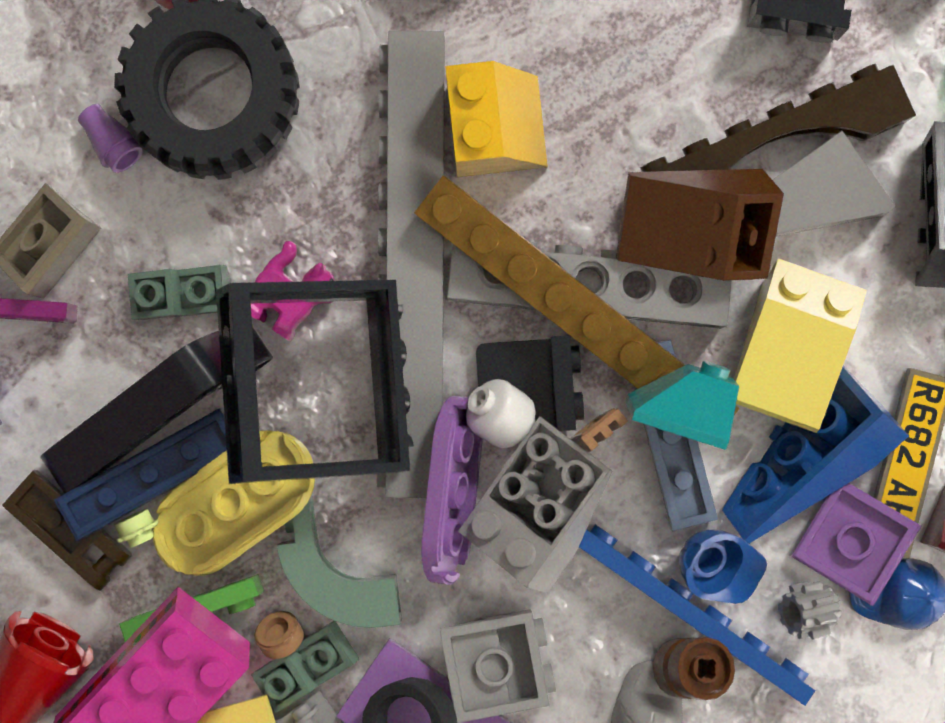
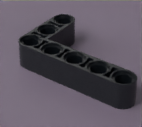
(142, 411)

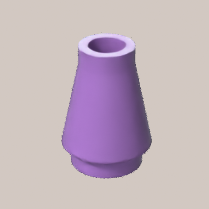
(109, 139)

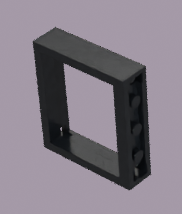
(239, 377)

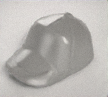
(644, 701)

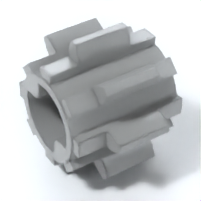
(809, 610)

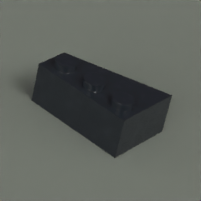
(933, 192)

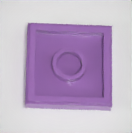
(856, 542)

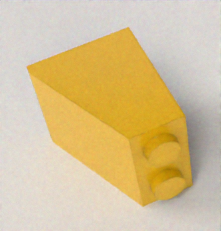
(495, 119)

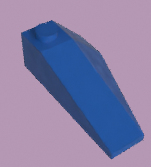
(810, 465)

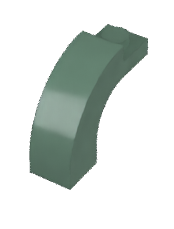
(338, 596)

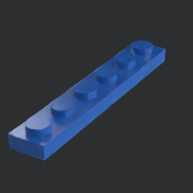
(709, 622)

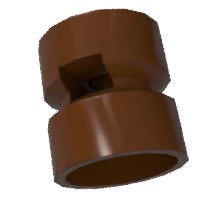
(694, 668)

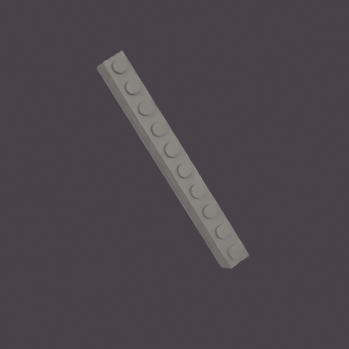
(412, 246)

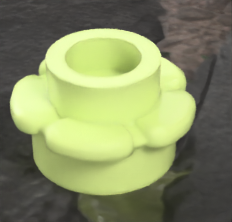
(136, 528)

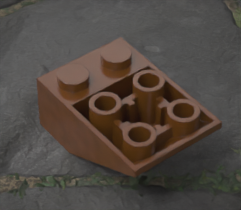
(701, 222)

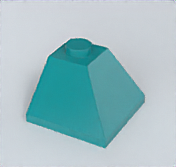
(689, 403)

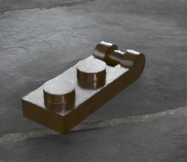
(36, 509)

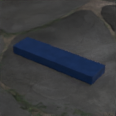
(143, 476)

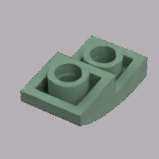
(175, 292)
(313, 663)

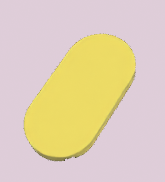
(214, 522)

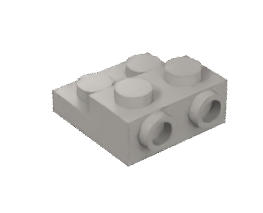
(497, 665)

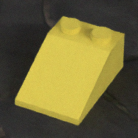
(797, 344)

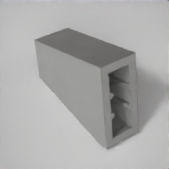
(829, 189)

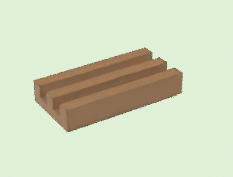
(599, 429)

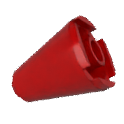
(37, 665)

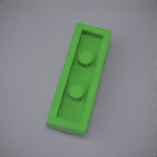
(234, 596)

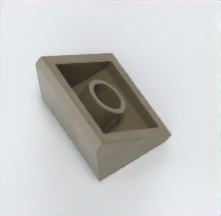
(44, 242)

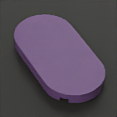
(450, 492)

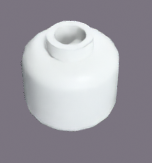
(500, 413)

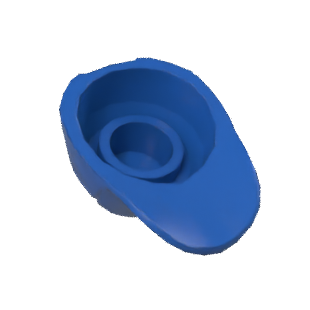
(721, 566)
(910, 598)

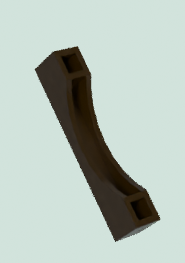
(859, 109)

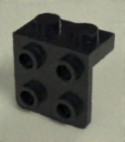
(816, 19)
(541, 371)

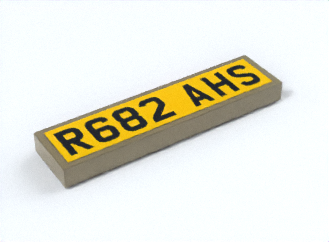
(908, 467)

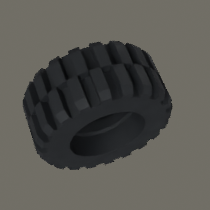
(165, 44)

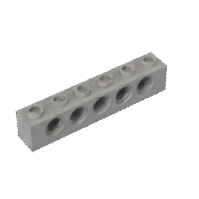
(705, 309)

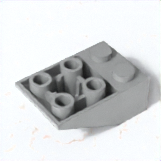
(538, 507)

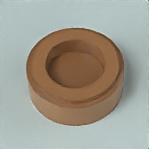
(279, 635)

